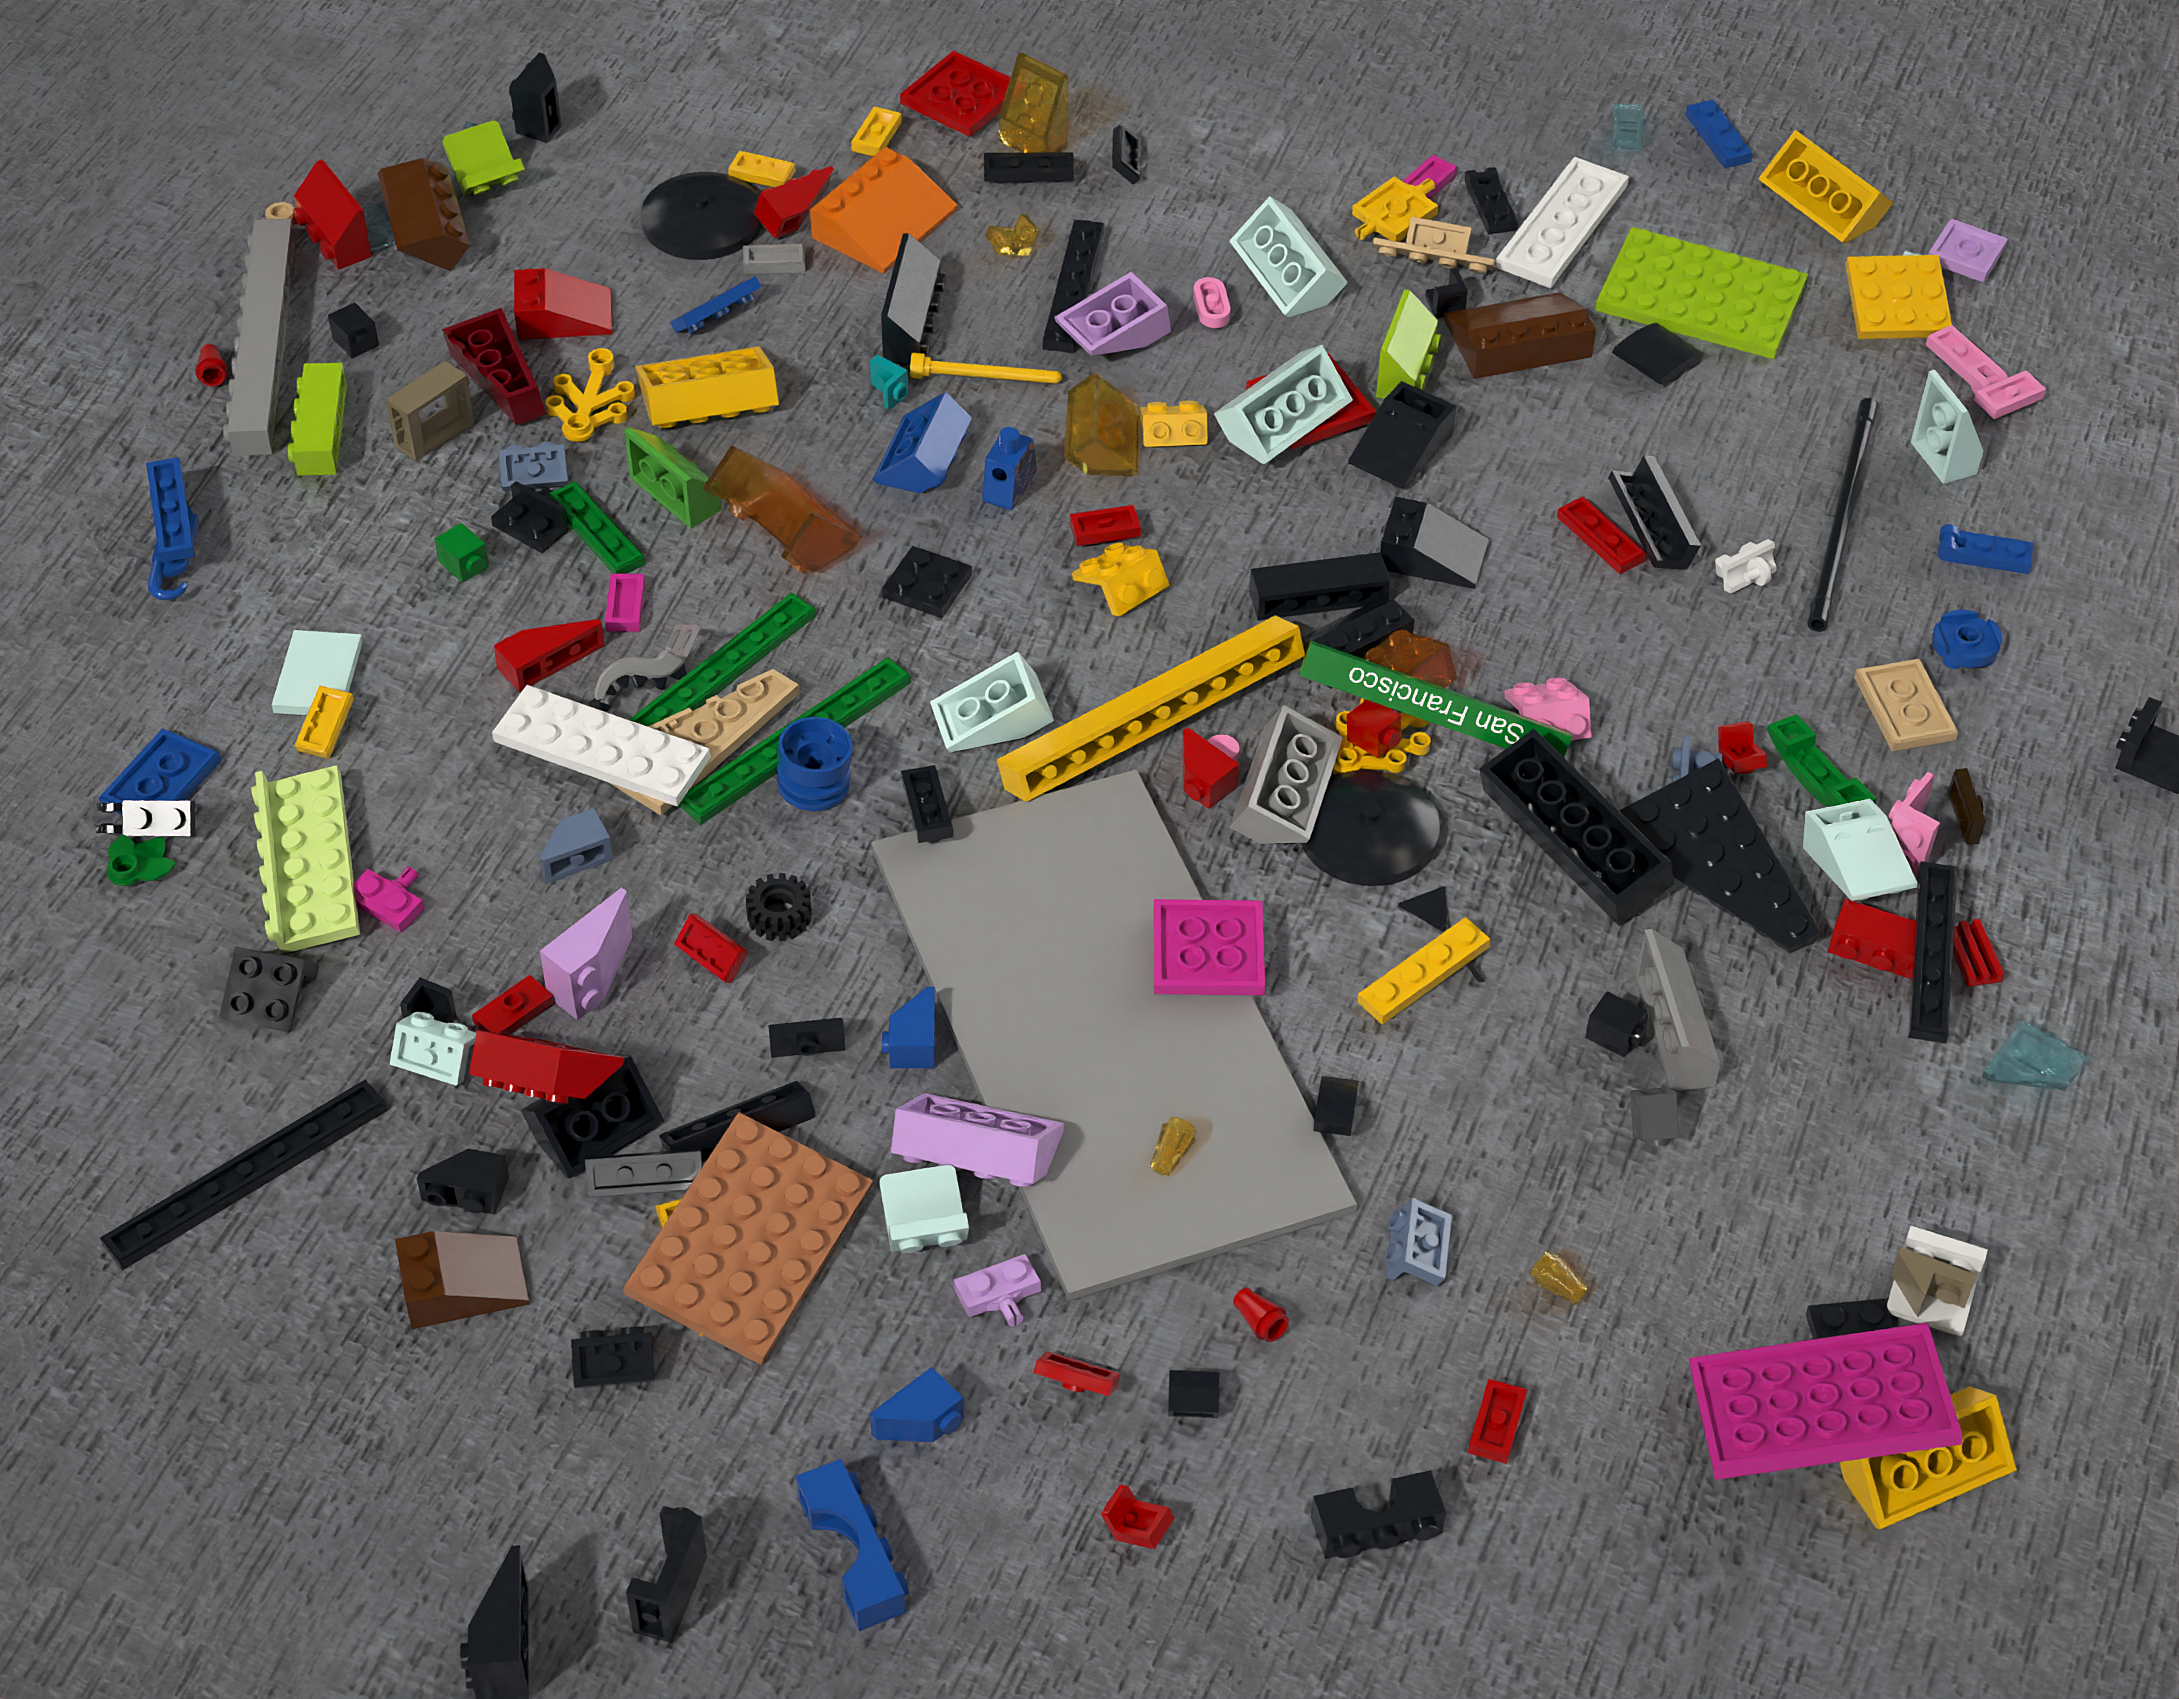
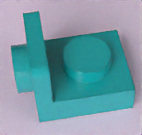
(890, 379)

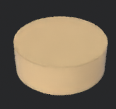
(280, 211)

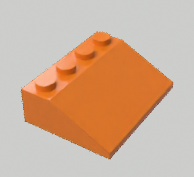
(877, 206)

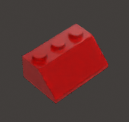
(332, 217)

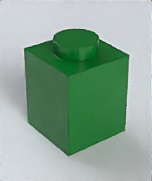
(461, 552)

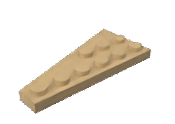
(725, 723)

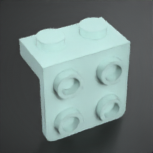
(923, 1209)

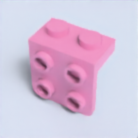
(1554, 704)
(1911, 826)

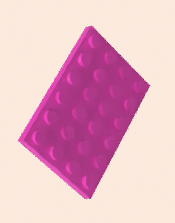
(1824, 1401)

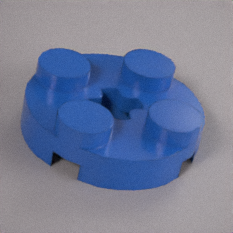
(1959, 653)

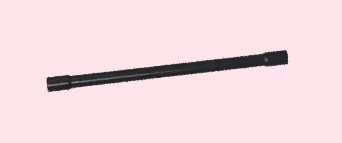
(1822, 604)

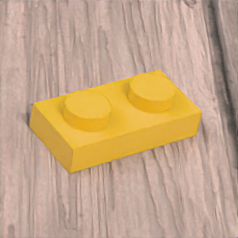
(876, 131)

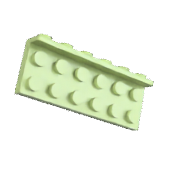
(305, 859)

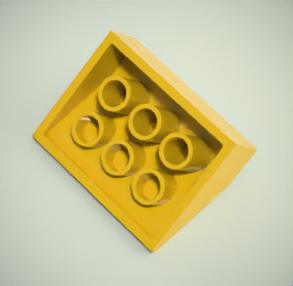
(707, 386)

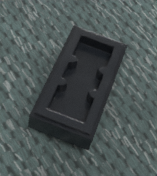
(1126, 154)
(806, 1037)

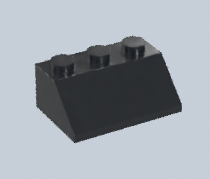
(1362, 628)
(594, 1125)

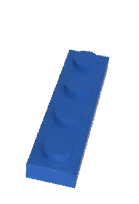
(170, 510)

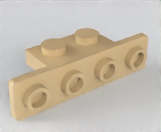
(1437, 242)

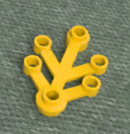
(581, 425)
(1355, 758)

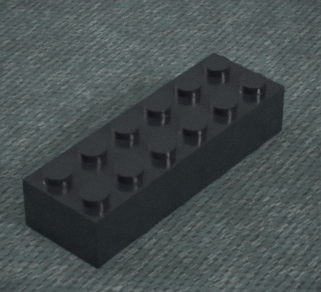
(1577, 827)

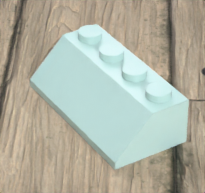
(1287, 259)
(1284, 405)

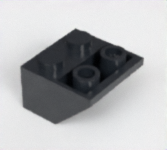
(536, 101)

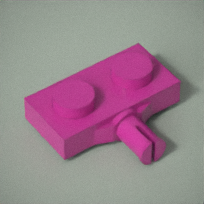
(388, 898)

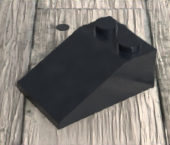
(1431, 545)
(499, 1635)

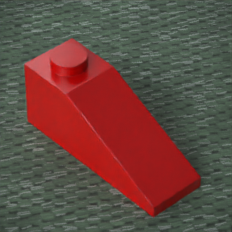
(546, 650)

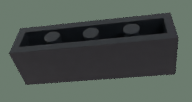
(1318, 586)

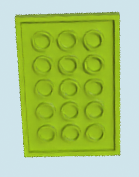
(1702, 292)

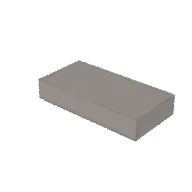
(773, 258)

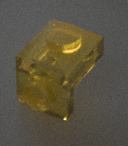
(1013, 240)

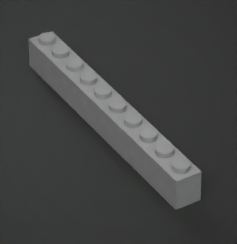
(261, 338)

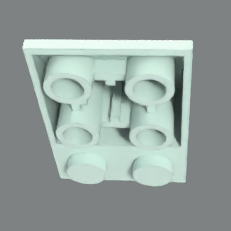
(1857, 849)

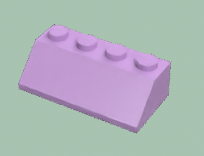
(976, 1138)

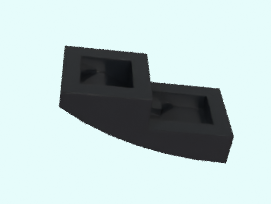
(1335, 1106)

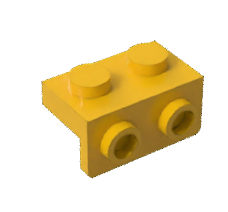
(1174, 424)

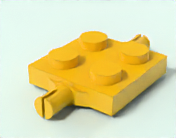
(1391, 208)

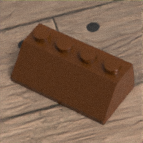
(424, 212)

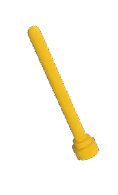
(923, 366)

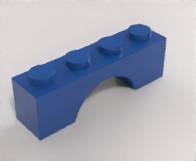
(833, 1504)

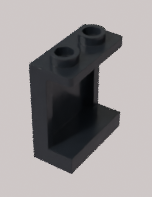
(660, 1607)

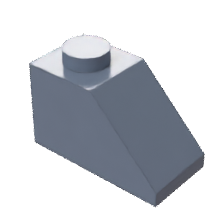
(576, 846)

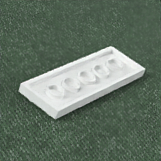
(1562, 222)
(601, 745)

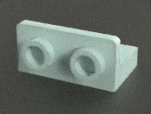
(432, 1047)

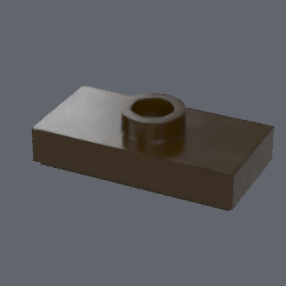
(1967, 806)

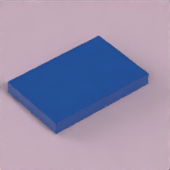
(163, 770)

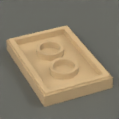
(1905, 705)

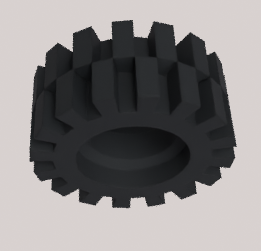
(782, 922)

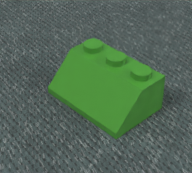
(669, 477)

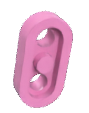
(1211, 302)

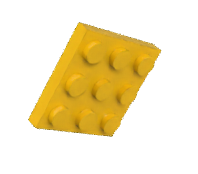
(1897, 296)

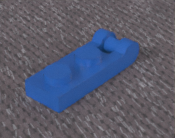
(1984, 550)

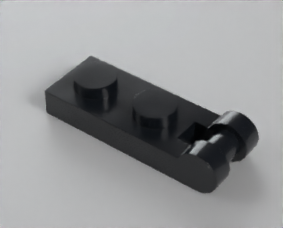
(1491, 201)

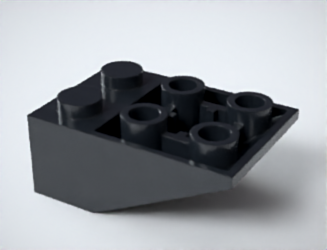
(1404, 435)

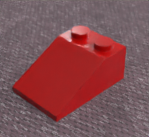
(559, 305)

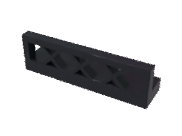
(1663, 515)

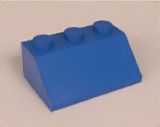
(924, 446)

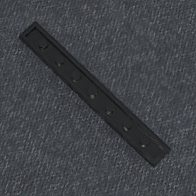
(243, 1174)

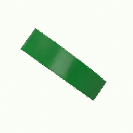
(1811, 767)

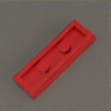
(1601, 535)

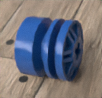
(814, 763)

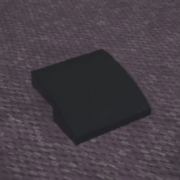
(1657, 353)

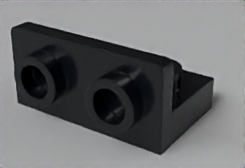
(531, 518)
(612, 1359)

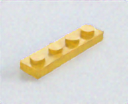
(1423, 970)

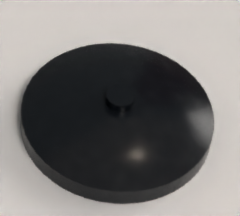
(701, 215)
(1373, 829)

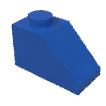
(912, 1033)
(919, 1411)

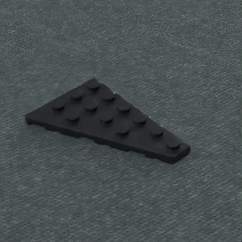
(1724, 854)

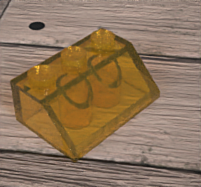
(1101, 429)

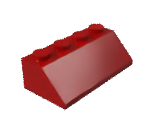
(539, 1066)

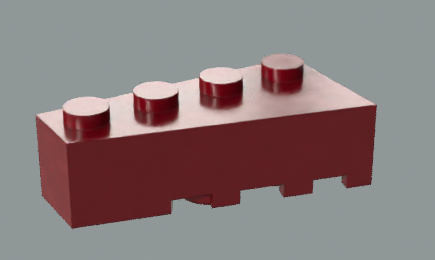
(495, 362)

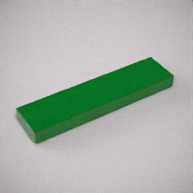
(597, 530)

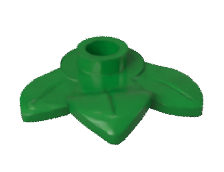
(137, 861)

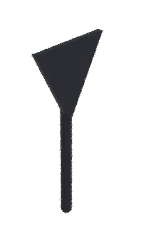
(1432, 909)

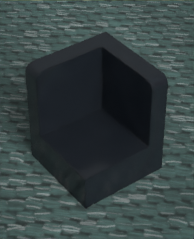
(1448, 297)
(430, 999)

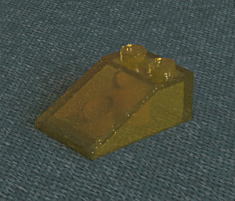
(1035, 108)

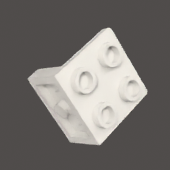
(1936, 1313)

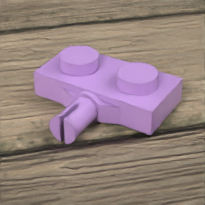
(998, 1288)

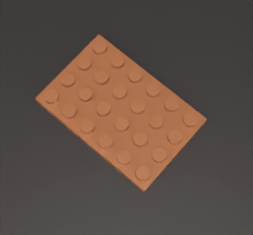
(748, 1238)

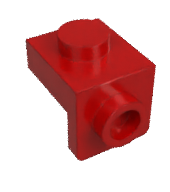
(1739, 749)
(1136, 1520)

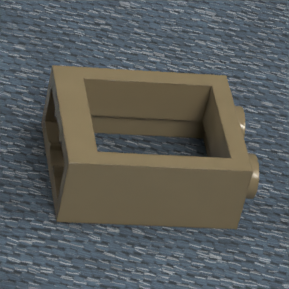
(421, 438)

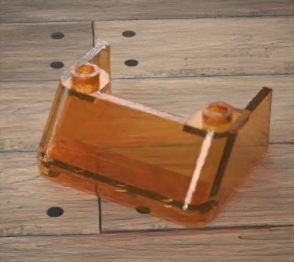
(783, 508)

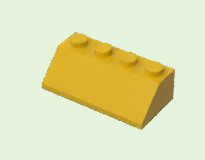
(1824, 189)
(1914, 1481)

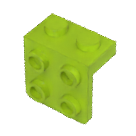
(481, 158)

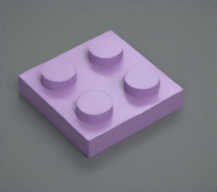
(1968, 250)

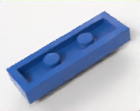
(1718, 134)
(716, 306)

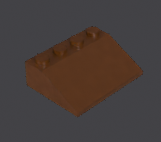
(1522, 334)

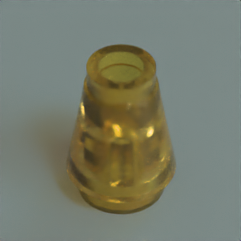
(1173, 1144)
(1558, 1277)

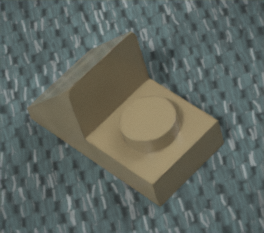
(1924, 1275)

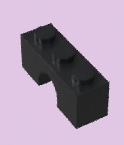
(1348, 1527)

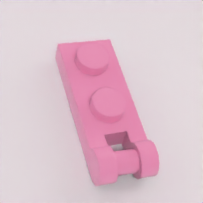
(1965, 358)

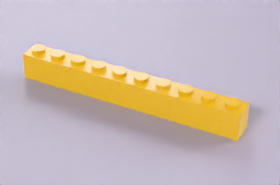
(1150, 708)

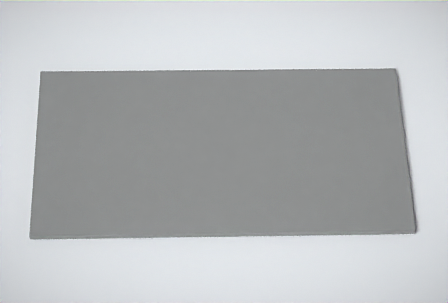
(1047, 983)

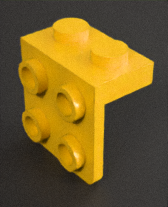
(1125, 574)

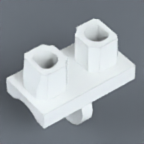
(1750, 565)

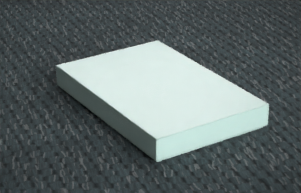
(313, 661)

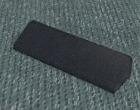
(775, 1109)

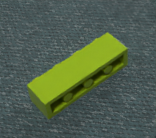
(318, 419)

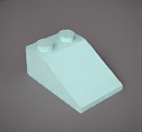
(1946, 433)
(993, 706)

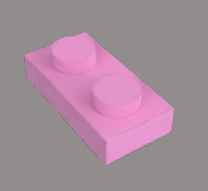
(2010, 394)

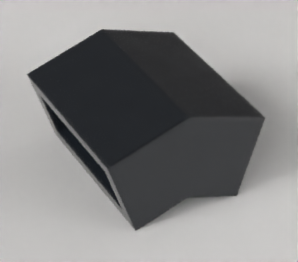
(1193, 1394)

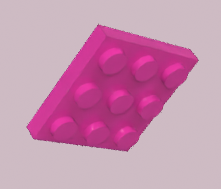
(1208, 947)

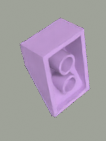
(1117, 318)
(587, 956)

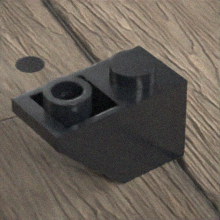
(466, 1181)

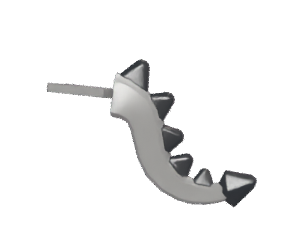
(642, 668)

